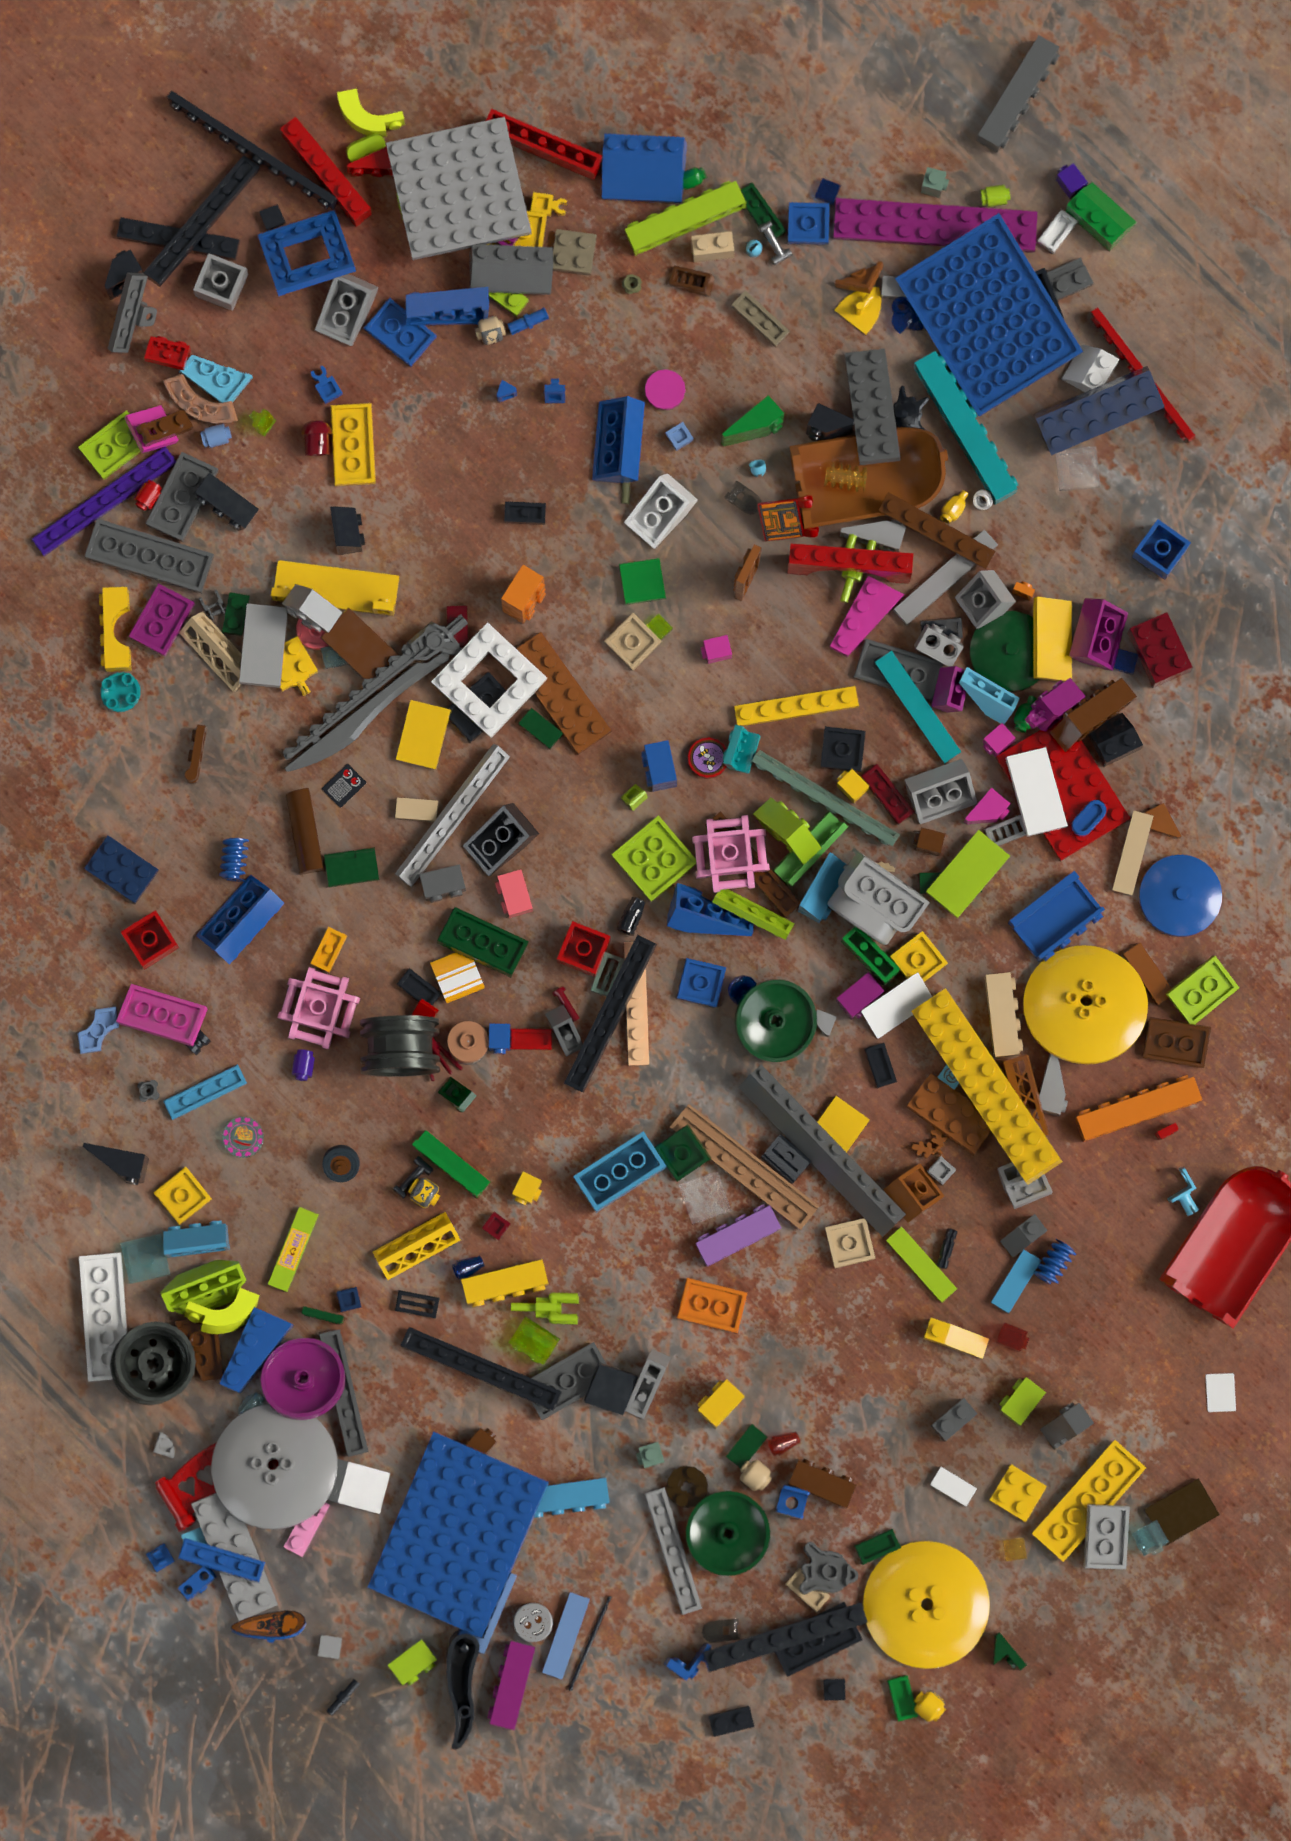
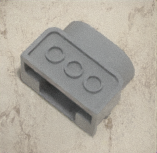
(876, 899)

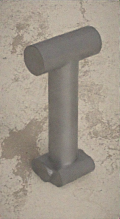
(780, 254)

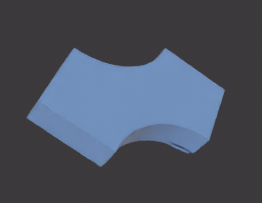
(92, 1038)

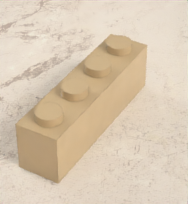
(1002, 1015)

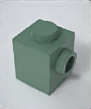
(934, 182)
(650, 1455)

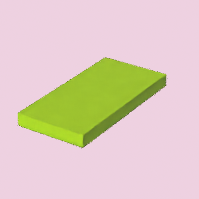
(968, 874)

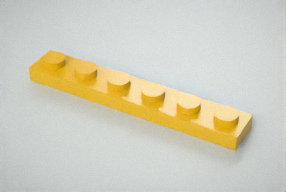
(796, 706)

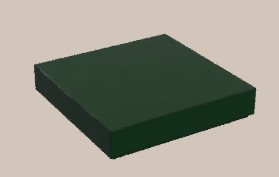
(682, 1152)

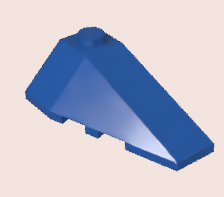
(697, 914)

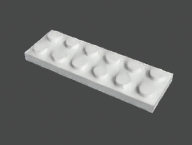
(102, 1310)

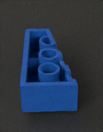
(447, 307)
(255, 1345)

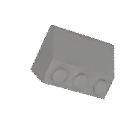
(941, 791)

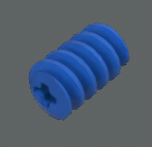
(233, 859)
(1055, 1262)

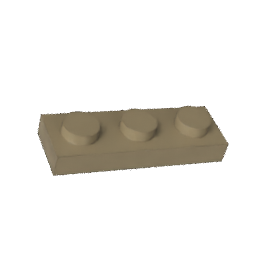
(760, 318)

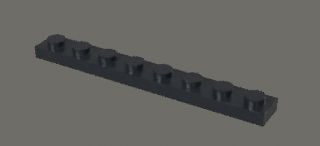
(201, 221)
(610, 1013)
(481, 1369)
(784, 1637)

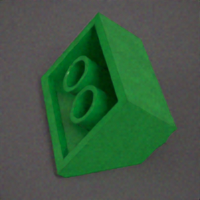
(1100, 216)

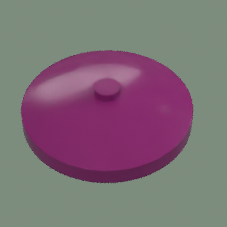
(303, 1378)

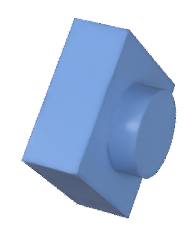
(679, 436)

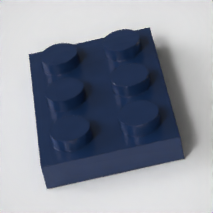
(121, 869)

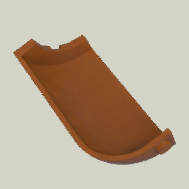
(913, 479)

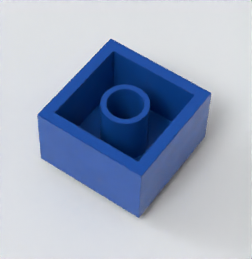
(1161, 549)
(660, 766)

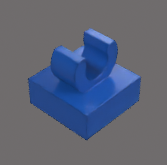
(554, 393)
(160, 1557)

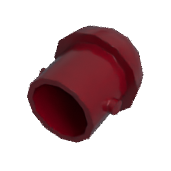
(316, 438)

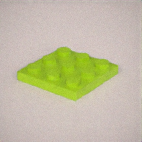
(654, 858)

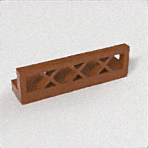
(1016, 1081)

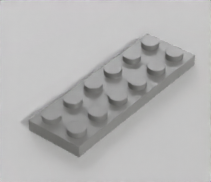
(231, 1534)

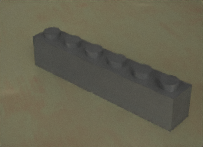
(1018, 93)

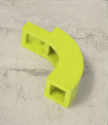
(364, 121)
(226, 1319)

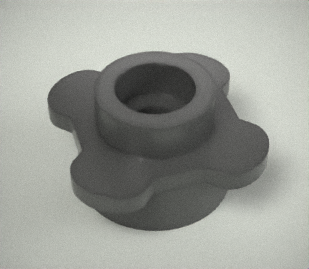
(152, 1085)

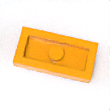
(328, 949)

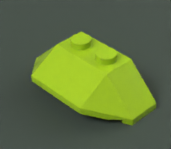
(205, 1285)

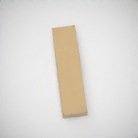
(1132, 853)

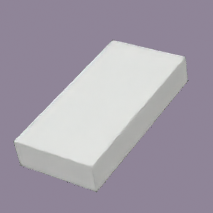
(1057, 231)
(953, 1486)

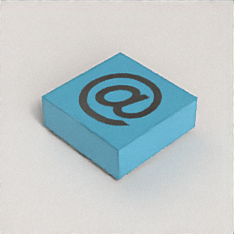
(948, 1077)

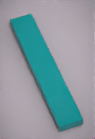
(918, 707)

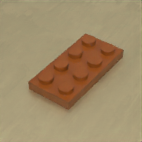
(746, 573)
(950, 1113)

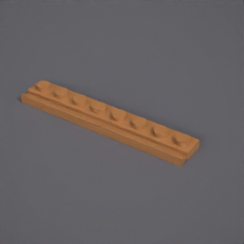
(748, 1169)

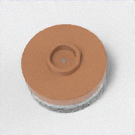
(467, 1043)

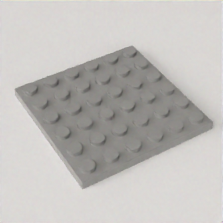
(458, 188)

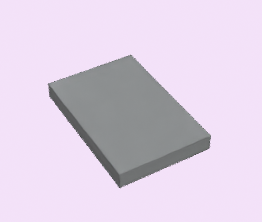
(1106, 1536)

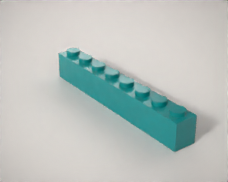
(965, 428)

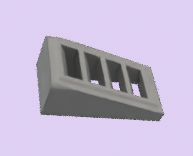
(989, 833)

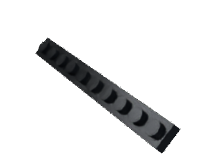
(258, 155)

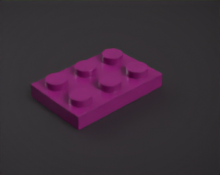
(161, 620)

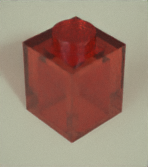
(1012, 1337)

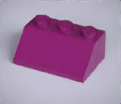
(1098, 633)

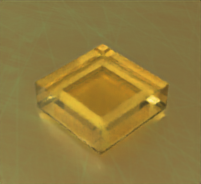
(1014, 1549)

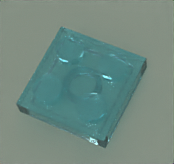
(145, 1259)

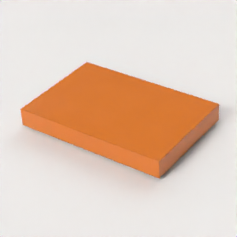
(712, 1305)

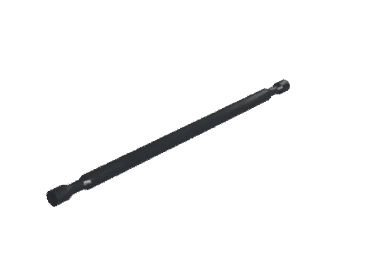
(589, 1643)

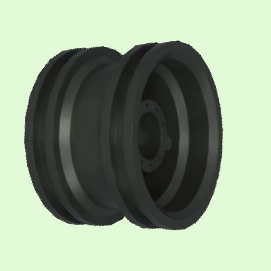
(399, 1046)
(167, 1338)

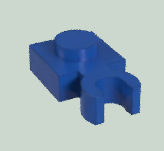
(327, 387)

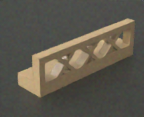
(219, 647)

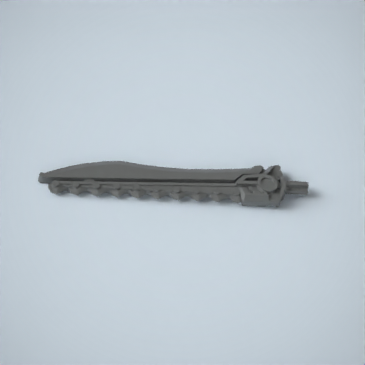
(420, 647)

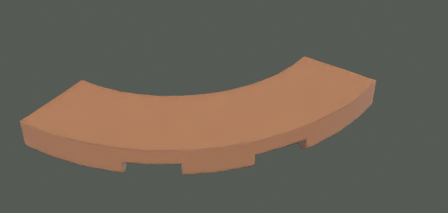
(196, 405)

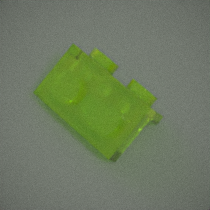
(534, 1341)

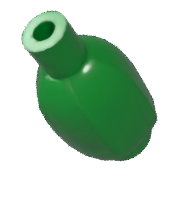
(693, 177)
(1021, 714)

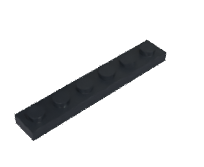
(161, 235)

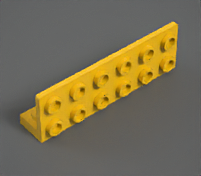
(341, 587)

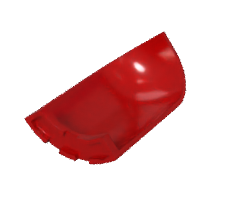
(1234, 1244)

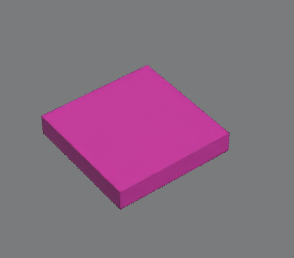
(145, 416)

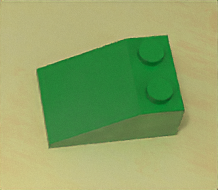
(755, 424)

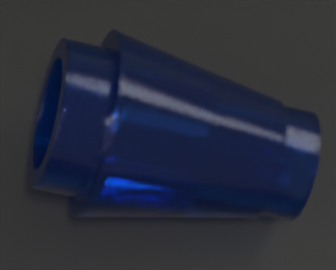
(467, 1267)

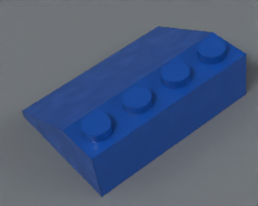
(643, 168)

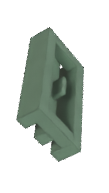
(613, 958)

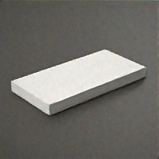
(1036, 792)

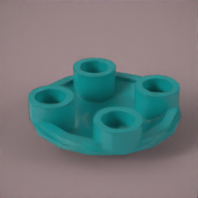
(120, 692)

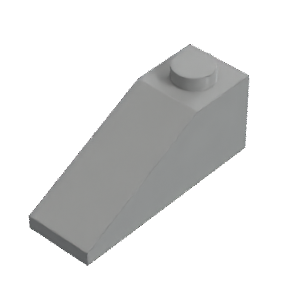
(885, 533)
(1052, 1089)
(647, 1383)

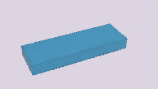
(1016, 1281)

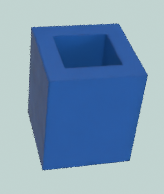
(499, 1038)

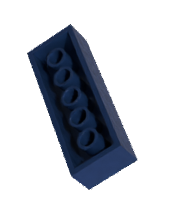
(1099, 410)

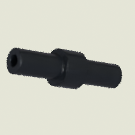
(343, 1697)

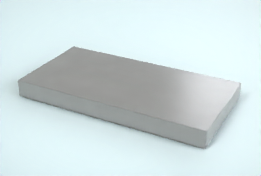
(263, 645)

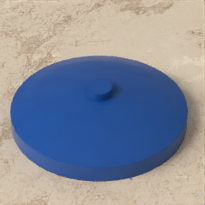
(1180, 895)

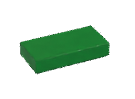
(902, 1698)

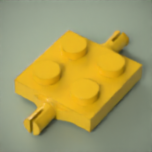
(296, 666)

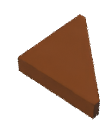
(861, 280)
(1162, 821)

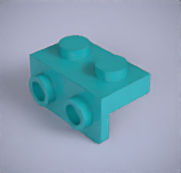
(741, 749)

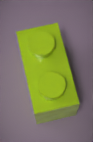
(1022, 1401)
(412, 1663)

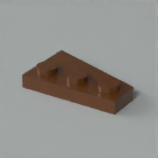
(206, 1350)

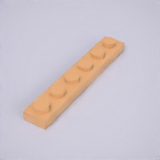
(637, 1021)

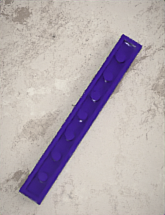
(104, 501)

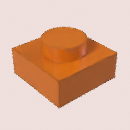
(1023, 590)

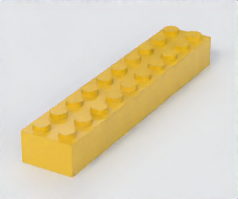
(986, 1086)

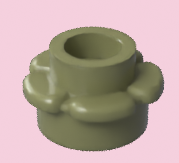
(632, 279)

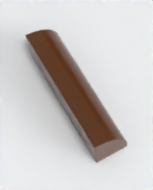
(304, 831)

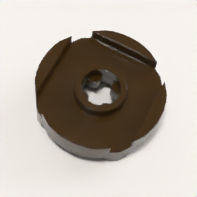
(691, 1475)

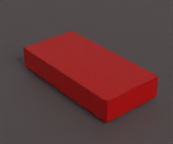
(530, 1039)

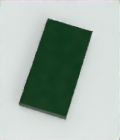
(482, 942)

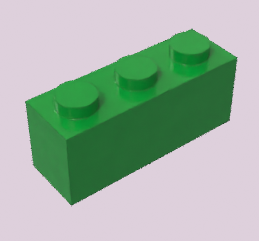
(870, 955)

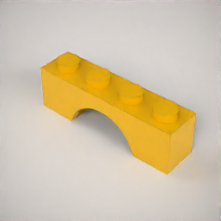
(115, 603)

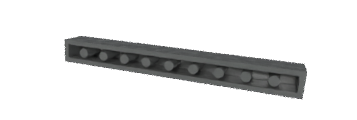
(822, 1150)

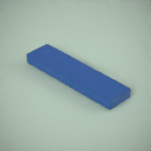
(221, 1560)

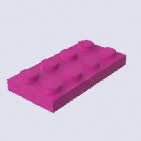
(161, 1015)

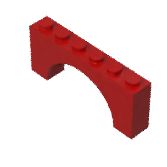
(812, 558)

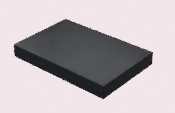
(488, 691)

